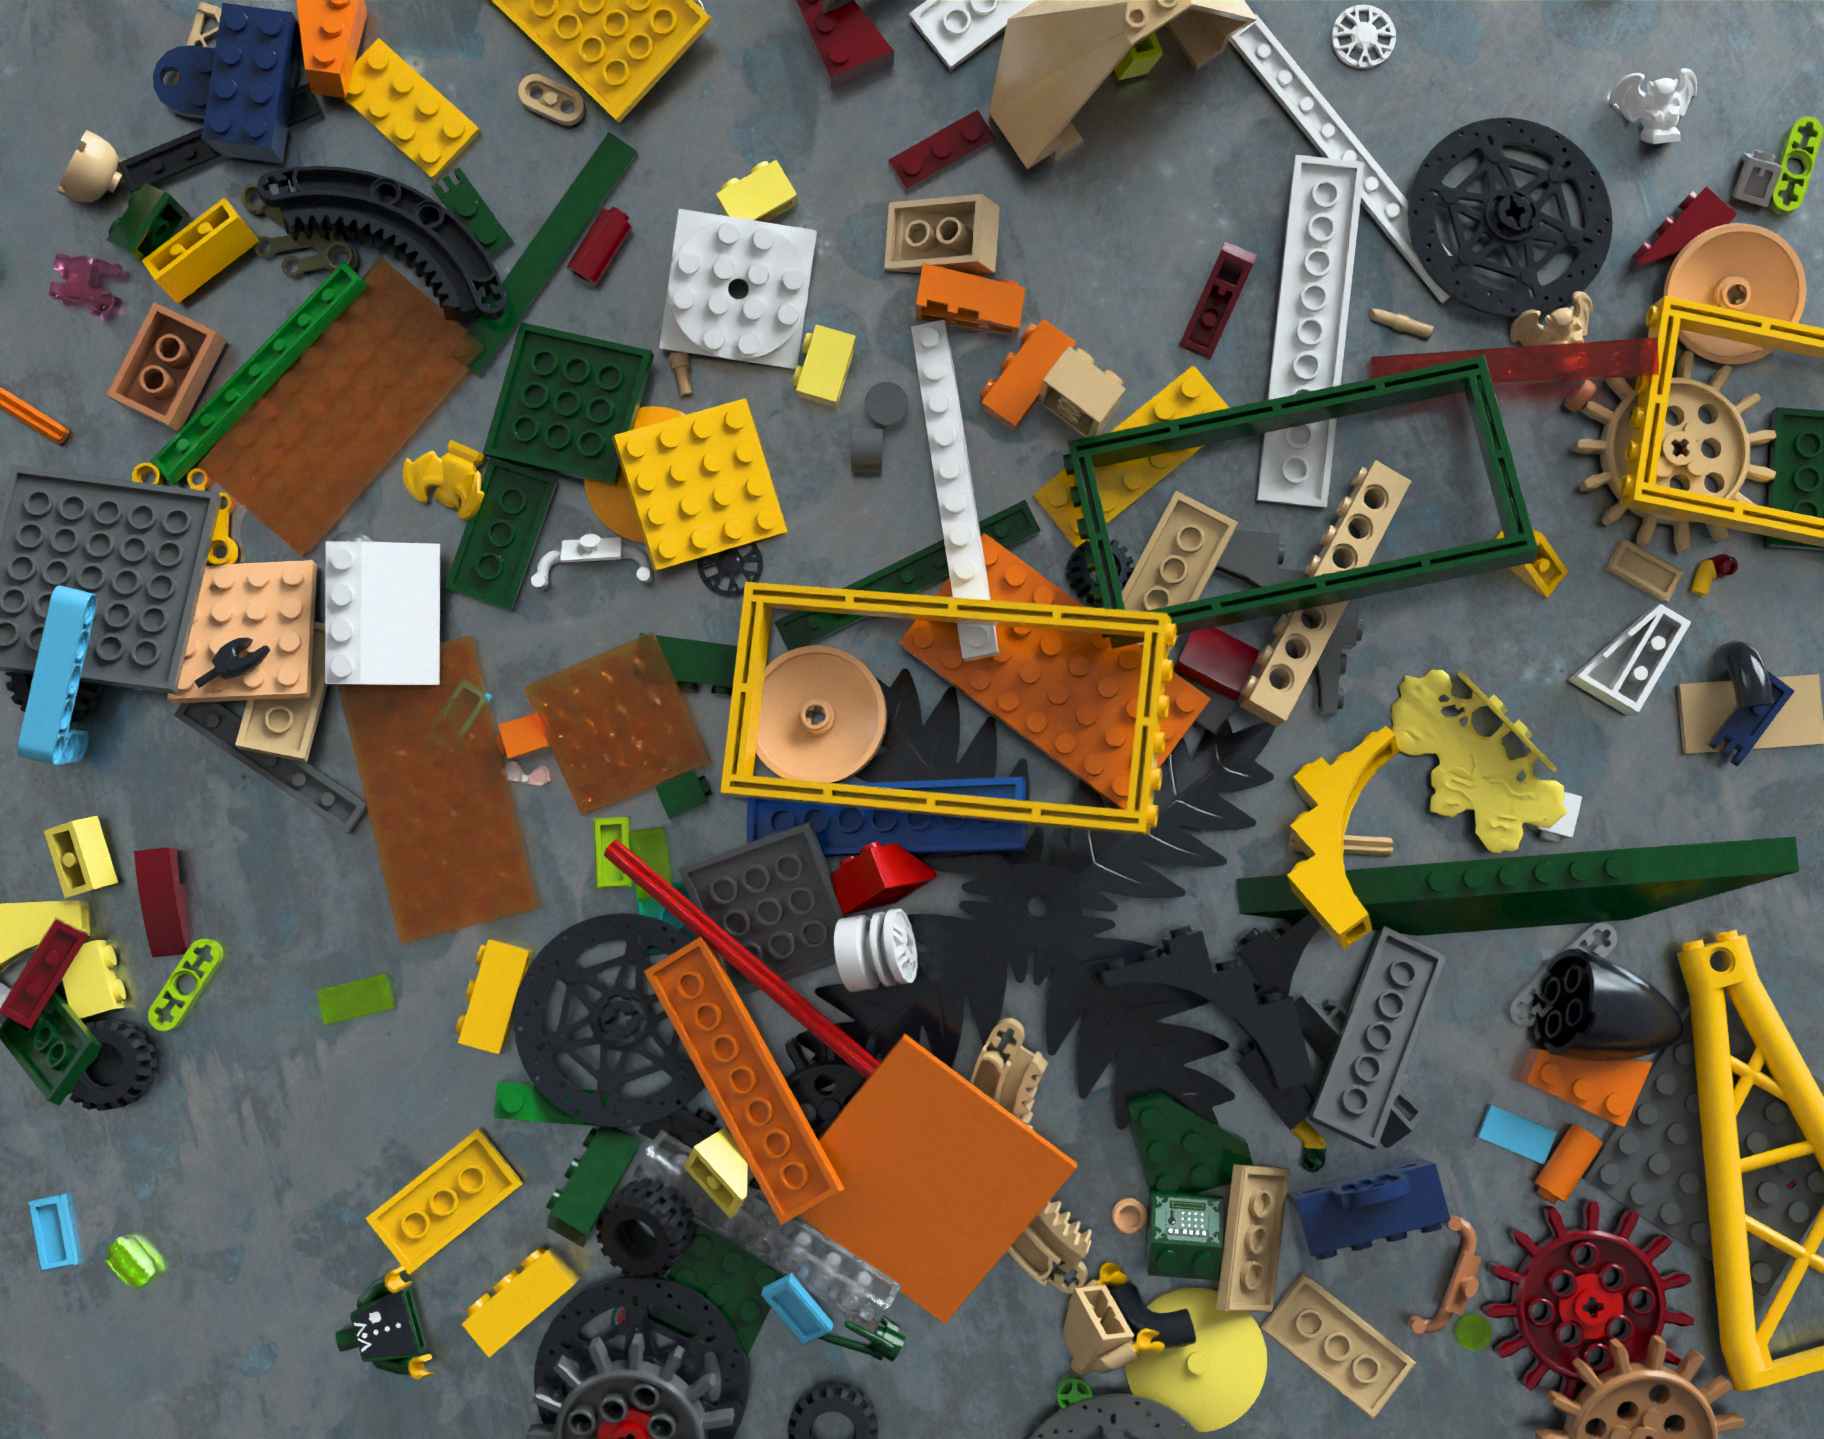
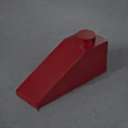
(1218, 299)

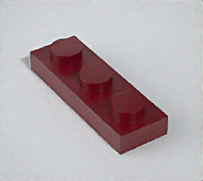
(941, 150)
(43, 972)

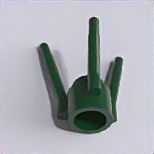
(884, 1341)

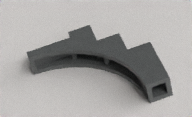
(1254, 560)

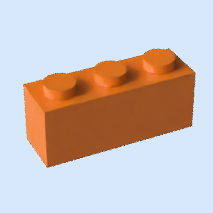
(1020, 383)

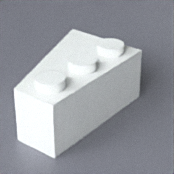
(1633, 661)

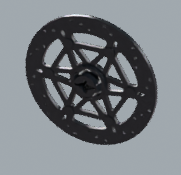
(1511, 205)
(607, 1086)
(636, 1317)

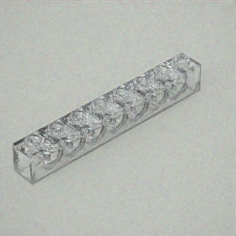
(789, 1248)

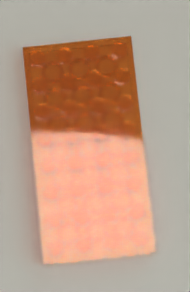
(342, 409)
(439, 798)

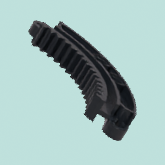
(349, 203)

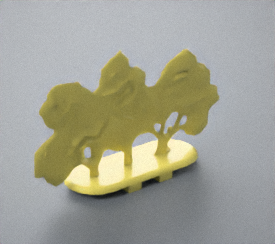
(1473, 767)

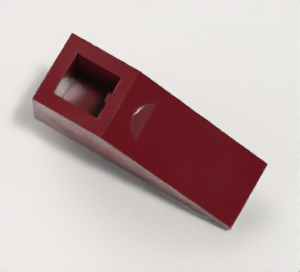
(1697, 216)

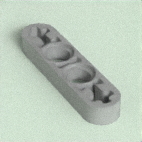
(1534, 984)

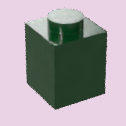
(684, 794)

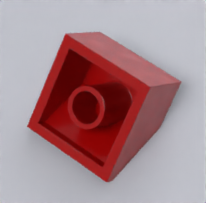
(878, 877)

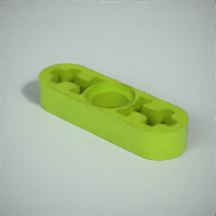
(1793, 140)
(179, 1012)

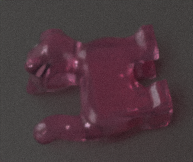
(82, 280)

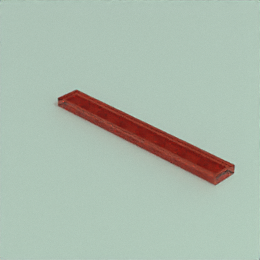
(1542, 362)

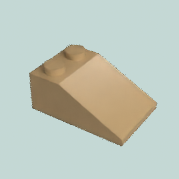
(943, 232)

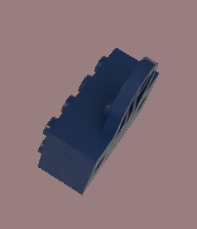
(240, 84)
(1368, 1208)

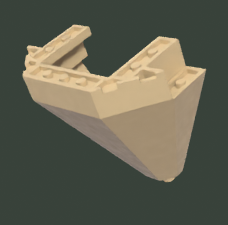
(1066, 48)

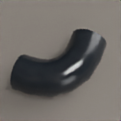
(1747, 673)
(1174, 1327)

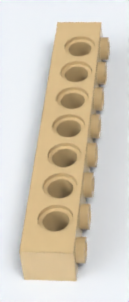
(1387, 491)

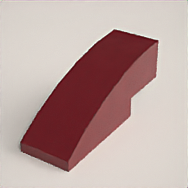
(162, 901)

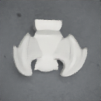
(1658, 108)

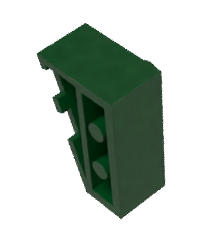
(591, 1183)

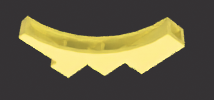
(26, 924)

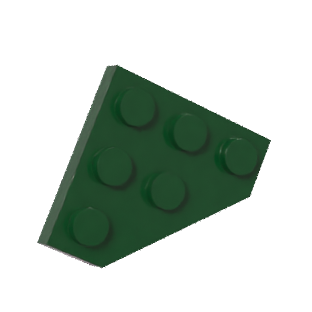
(1182, 1147)

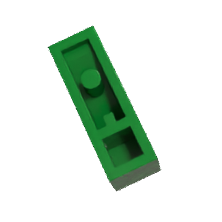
(526, 1103)

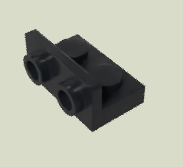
(684, 1125)

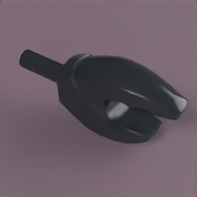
(230, 665)

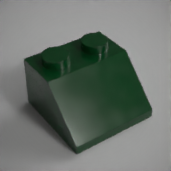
(147, 223)

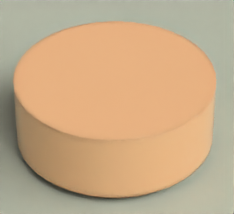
(1129, 1216)

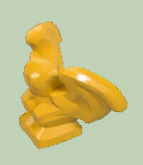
(453, 475)

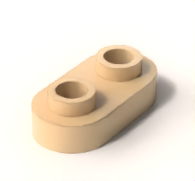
(553, 100)

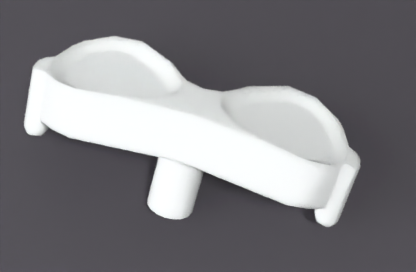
(539, 777)

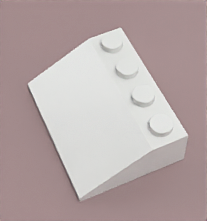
(382, 613)

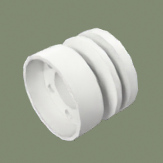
(875, 950)

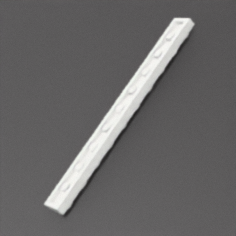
(1330, 136)
(953, 481)

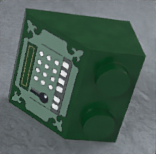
(1185, 1236)

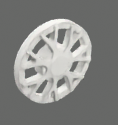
(1363, 36)

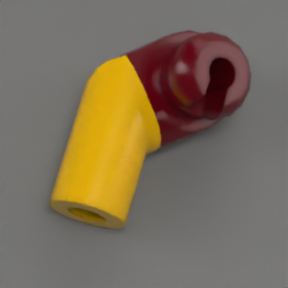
(1712, 569)

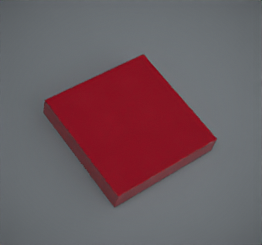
(1217, 661)

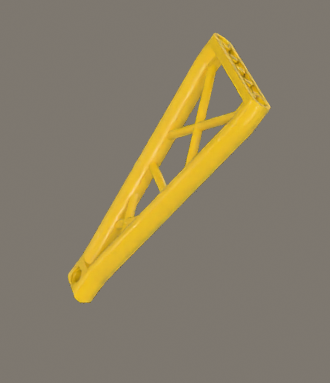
(1719, 1103)

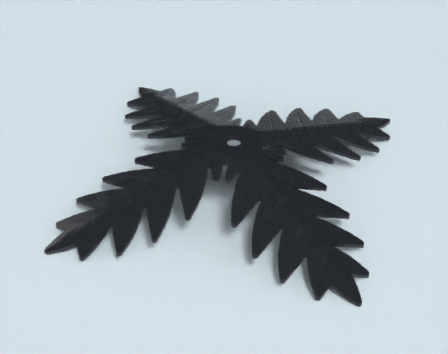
(975, 954)

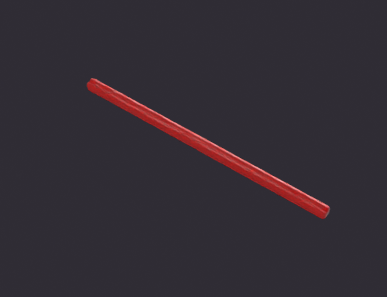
(741, 959)

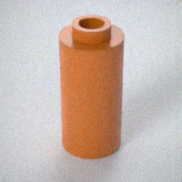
(1567, 1164)

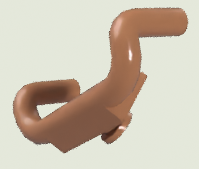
(1462, 1283)

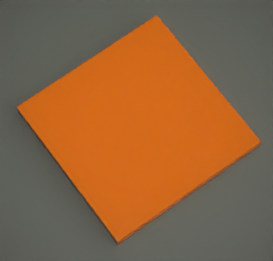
(932, 1178)

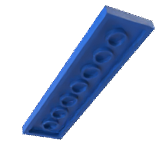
(848, 829)

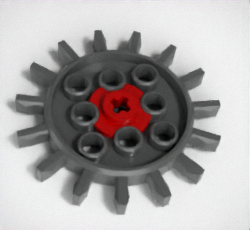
(620, 1383)

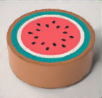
(1579, 395)

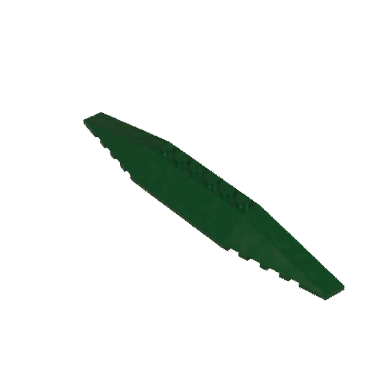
(1540, 887)

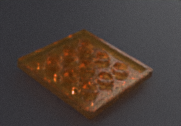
(617, 723)

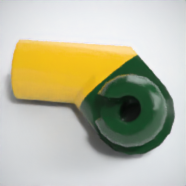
(1314, 1146)

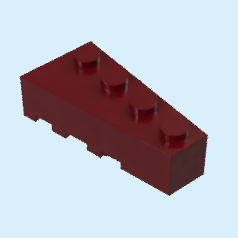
(844, 41)

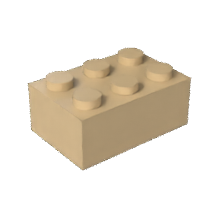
(1081, 392)

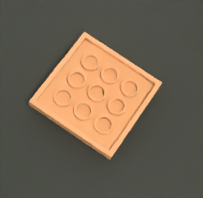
(261, 602)

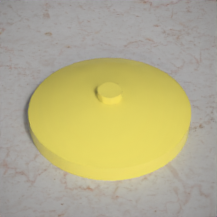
(1206, 1380)

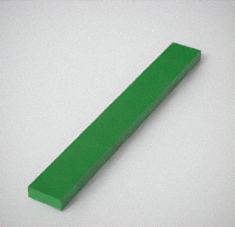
(259, 373)

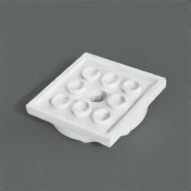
(710, 322)

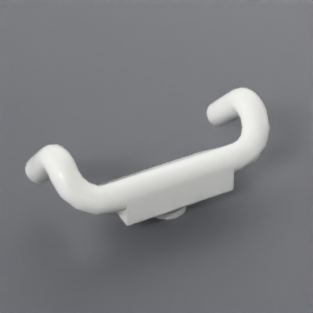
(592, 548)

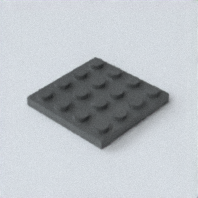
(772, 901)

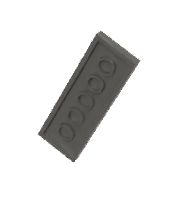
(1377, 1038)

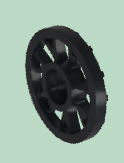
(731, 565)

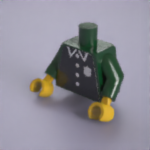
(387, 1328)

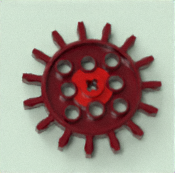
(1557, 1256)

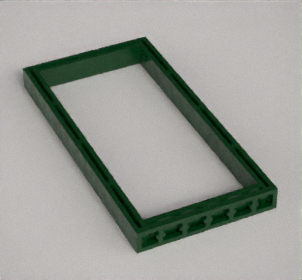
(1465, 376)

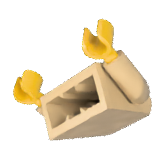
(1098, 1330)

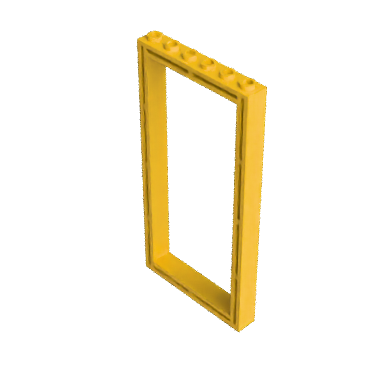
(1649, 417)
(749, 678)

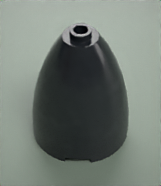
(1602, 1011)

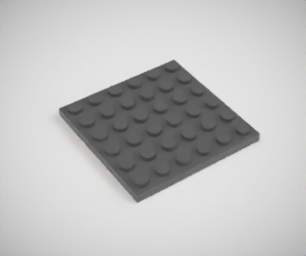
(115, 538)
(1660, 1168)

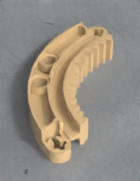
(1013, 1086)

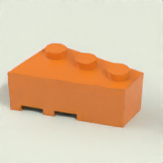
(330, 42)
(969, 300)
(1595, 1087)

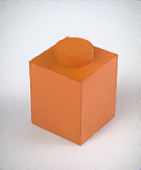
(521, 738)

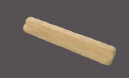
(1358, 845)

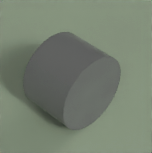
(886, 406)
(867, 449)

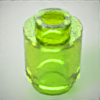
(131, 1262)

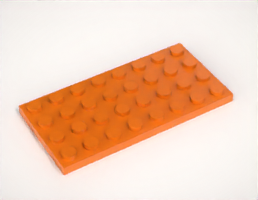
(1054, 685)

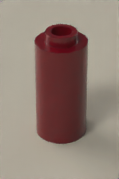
(600, 245)

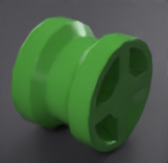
(1074, 1395)

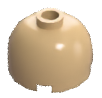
(91, 170)

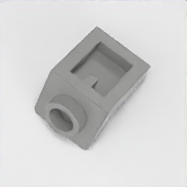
(1757, 178)

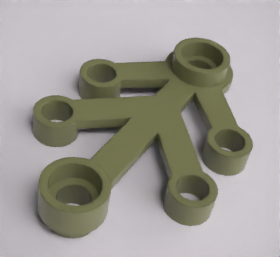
(329, 250)

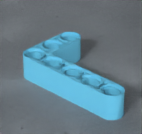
(56, 679)

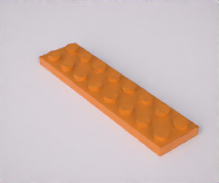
(744, 1080)

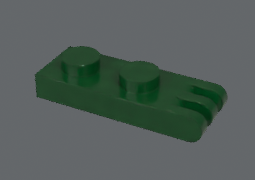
(474, 213)

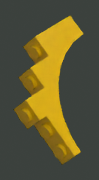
(1320, 834)

